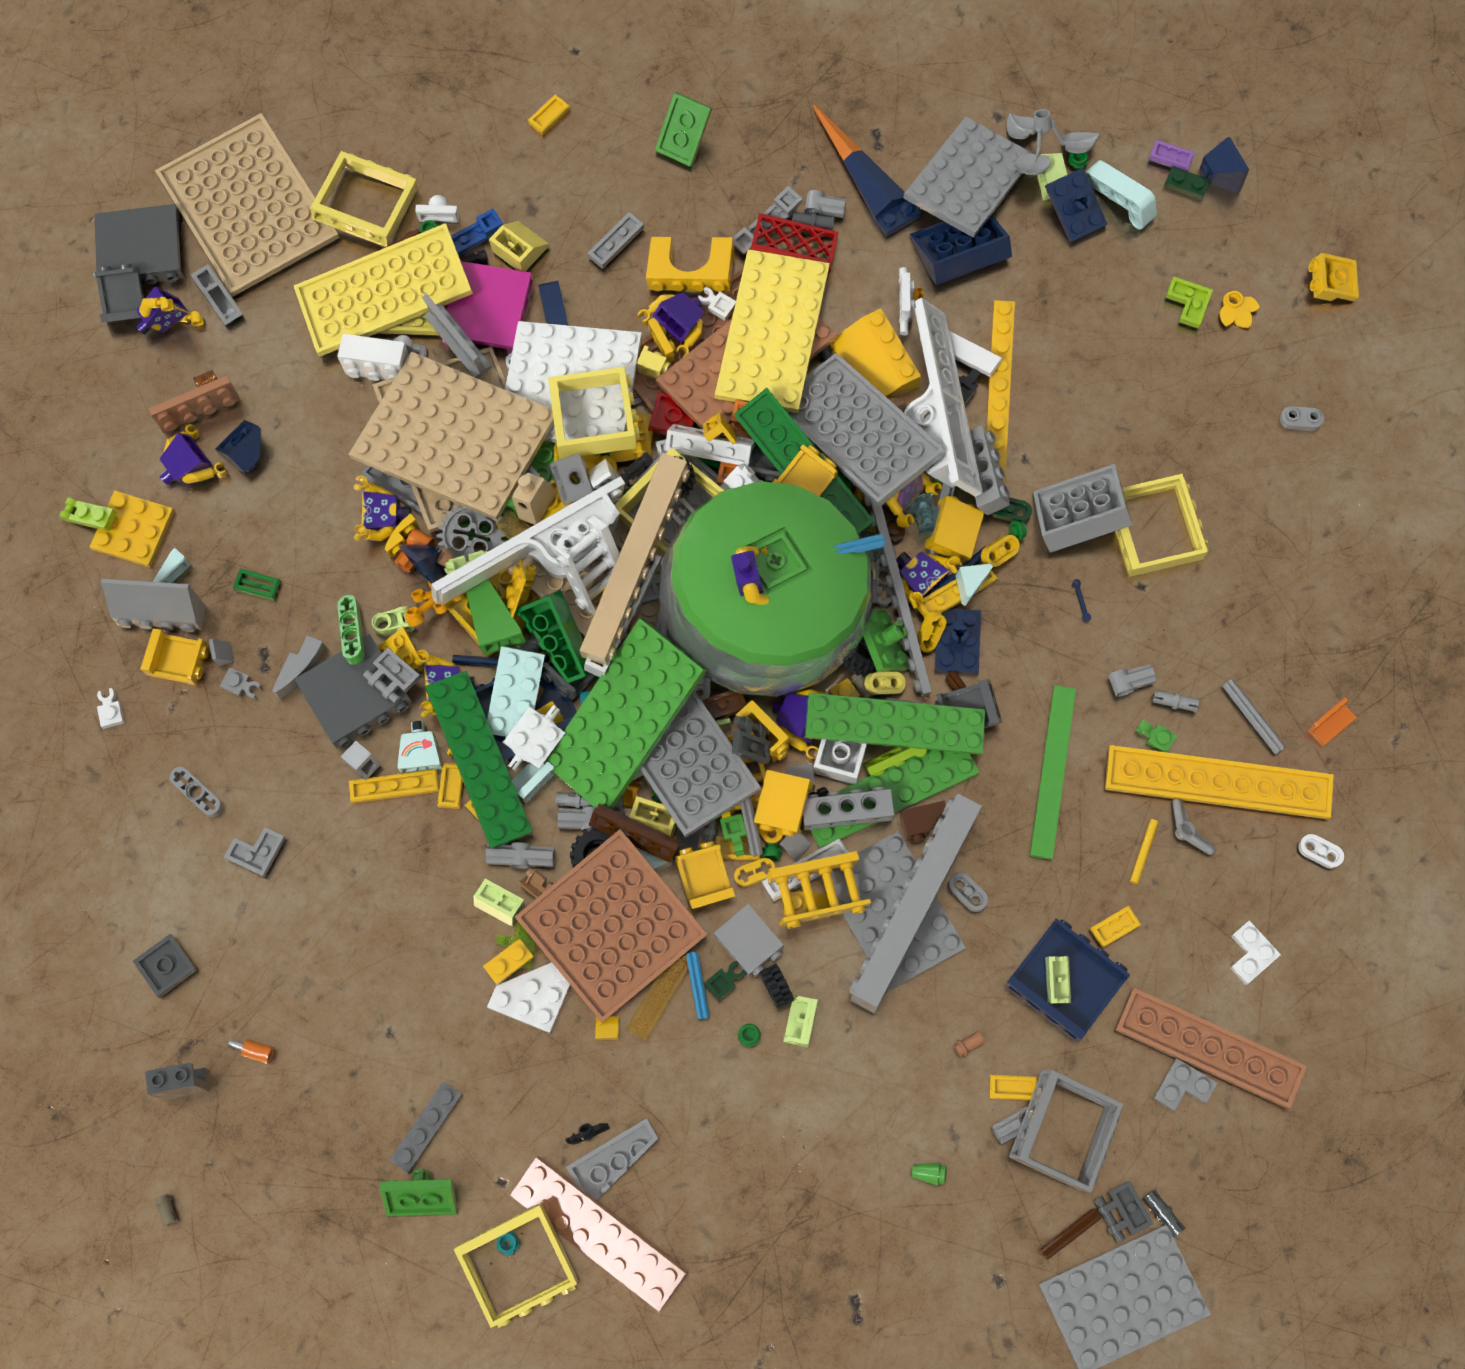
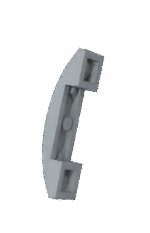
(783, 208)

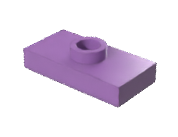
(1171, 155)

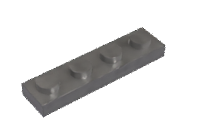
(426, 1127)

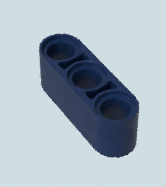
(553, 303)

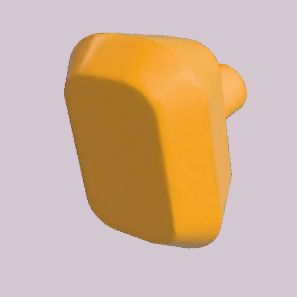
(918, 293)

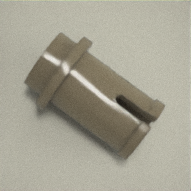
(859, 683)
(165, 1210)

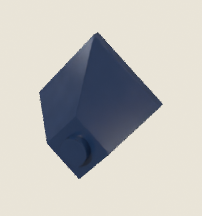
(1225, 166)
(242, 446)
(425, 559)

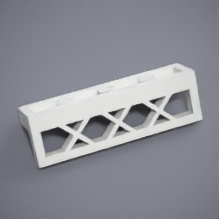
(693, 443)

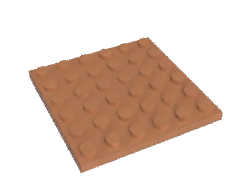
(611, 925)

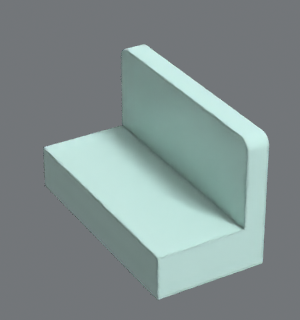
(531, 780)

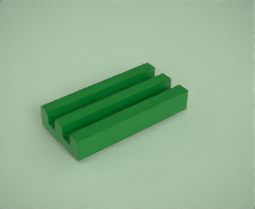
(273, 589)

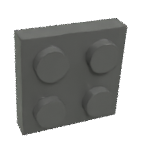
(164, 965)

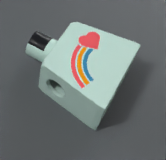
(418, 750)

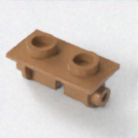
(535, 882)

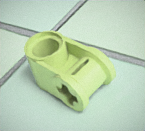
(395, 622)

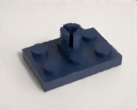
(1076, 205)
(959, 643)

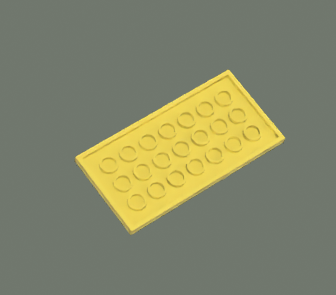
(382, 289)
(772, 329)

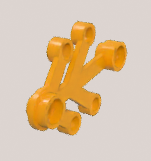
(415, 616)

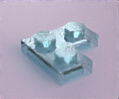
(924, 512)

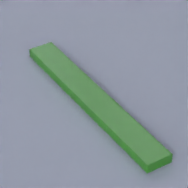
(1052, 772)

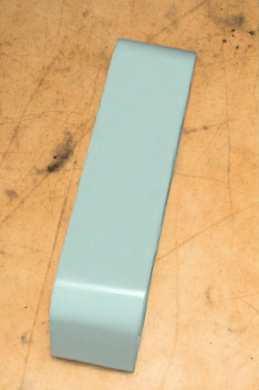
(1125, 192)

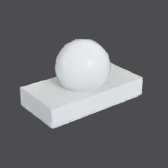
(437, 211)

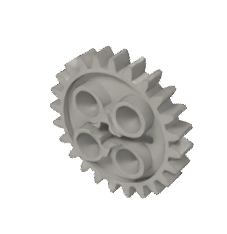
(475, 520)

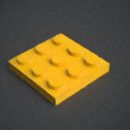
(135, 530)

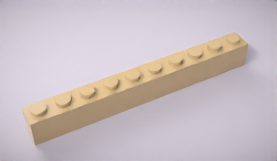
(634, 559)

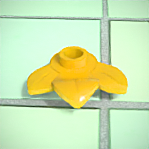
(1240, 312)

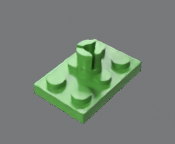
(683, 129)
(884, 644)
(418, 1196)

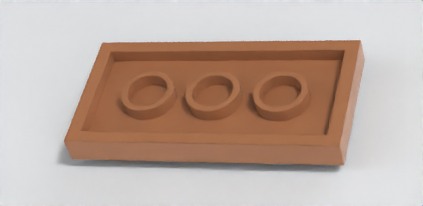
(194, 404)

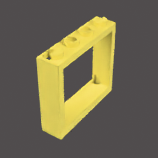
(354, 225)
(599, 443)
(637, 492)
(1193, 525)
(523, 1307)

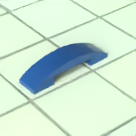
(478, 232)

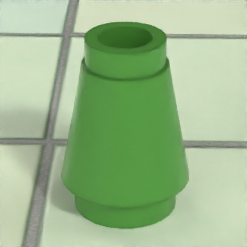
(930, 1172)

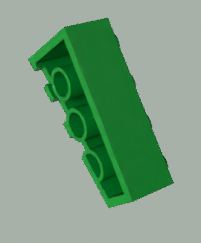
(557, 633)

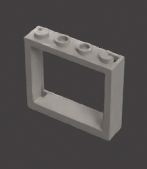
(1034, 1116)

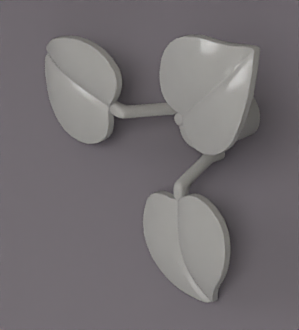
(1021, 128)

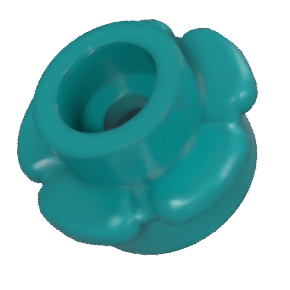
(501, 1244)

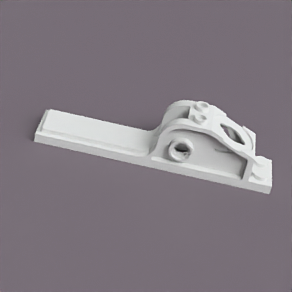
(944, 400)
(536, 543)

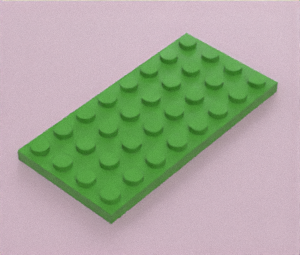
(625, 715)

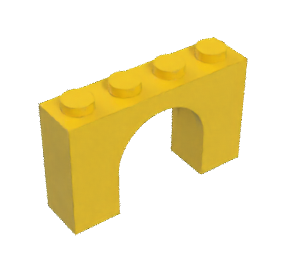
(714, 274)

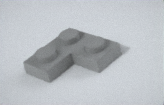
(256, 858)
(1183, 1079)

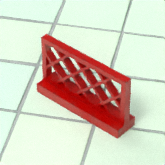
(779, 223)

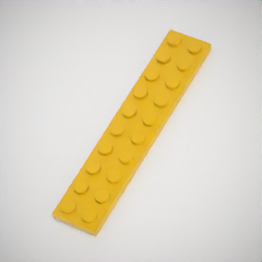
(1219, 782)

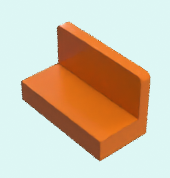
(1332, 723)

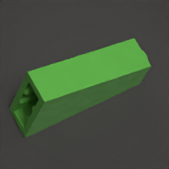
(492, 619)

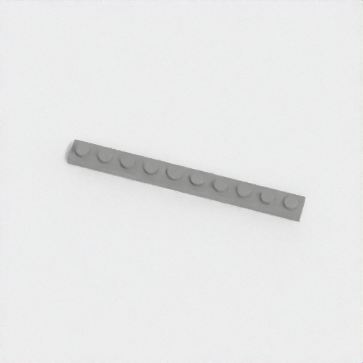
(899, 601)

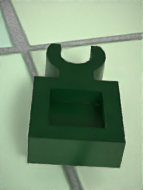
(722, 983)

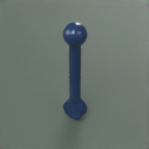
(1086, 616)

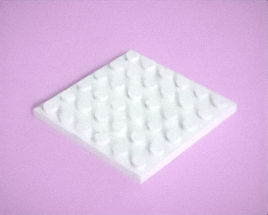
(560, 350)

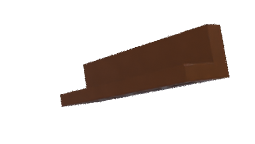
(724, 704)
(638, 833)

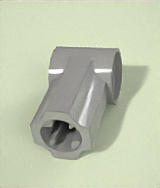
(824, 205)
(1126, 681)
(1009, 1127)

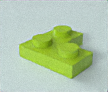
(1193, 296)

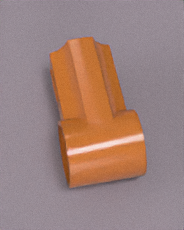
(416, 537)

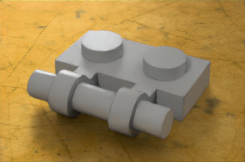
(396, 670)

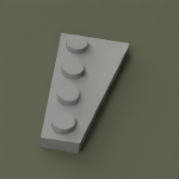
(608, 1162)

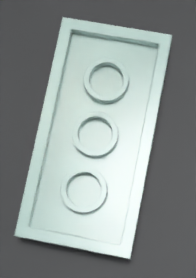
(514, 688)

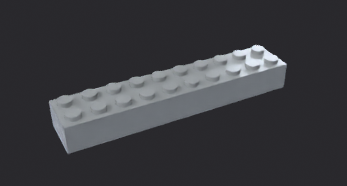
(917, 899)

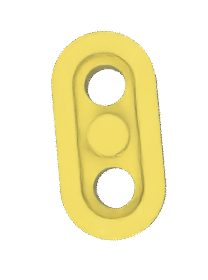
(883, 683)

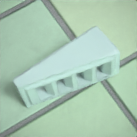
(172, 567)

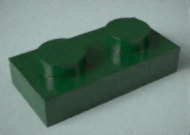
(1187, 183)

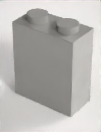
(749, 941)

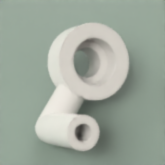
(411, 347)

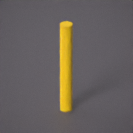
(1144, 851)

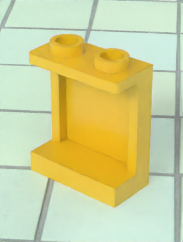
(809, 471)
(955, 529)
(174, 657)
(777, 737)
(782, 803)
(703, 875)

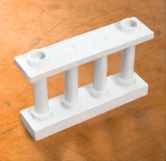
(606, 546)

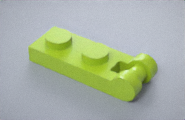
(88, 514)
(893, 757)

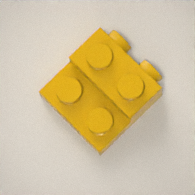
(1334, 277)

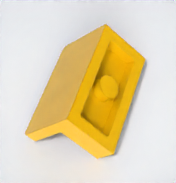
(717, 425)

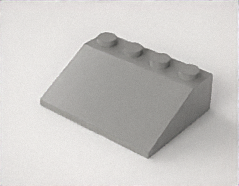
(1082, 508)
(153, 605)

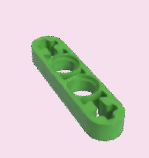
(349, 629)

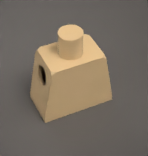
(532, 497)

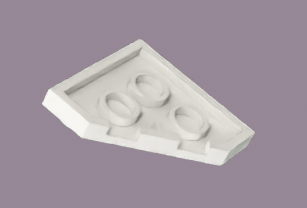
(532, 997)

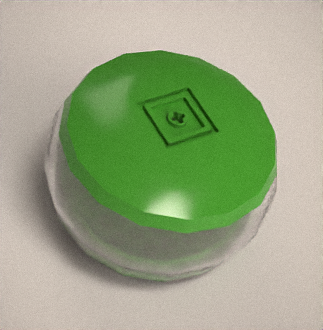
(819, 593)

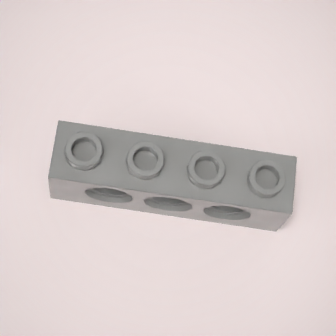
(991, 475)
(859, 815)

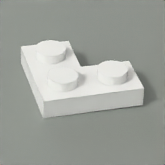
(1259, 953)

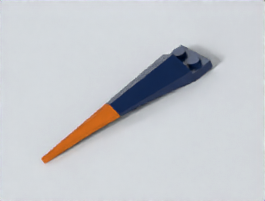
(877, 189)

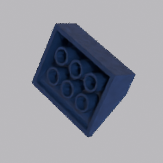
(952, 253)

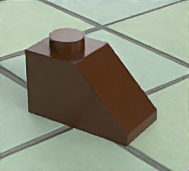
(920, 820)

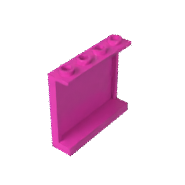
(495, 306)

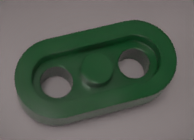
(1010, 512)

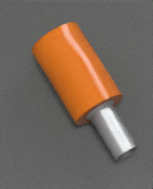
(253, 1050)

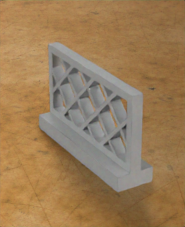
(456, 338)

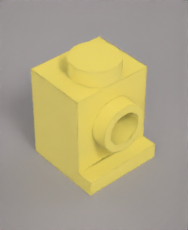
(652, 363)

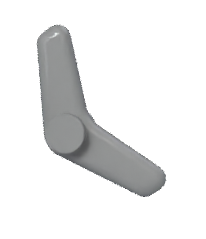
(1187, 831)

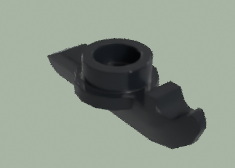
(586, 1132)

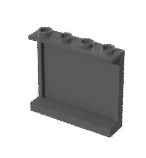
(141, 238)
(345, 699)

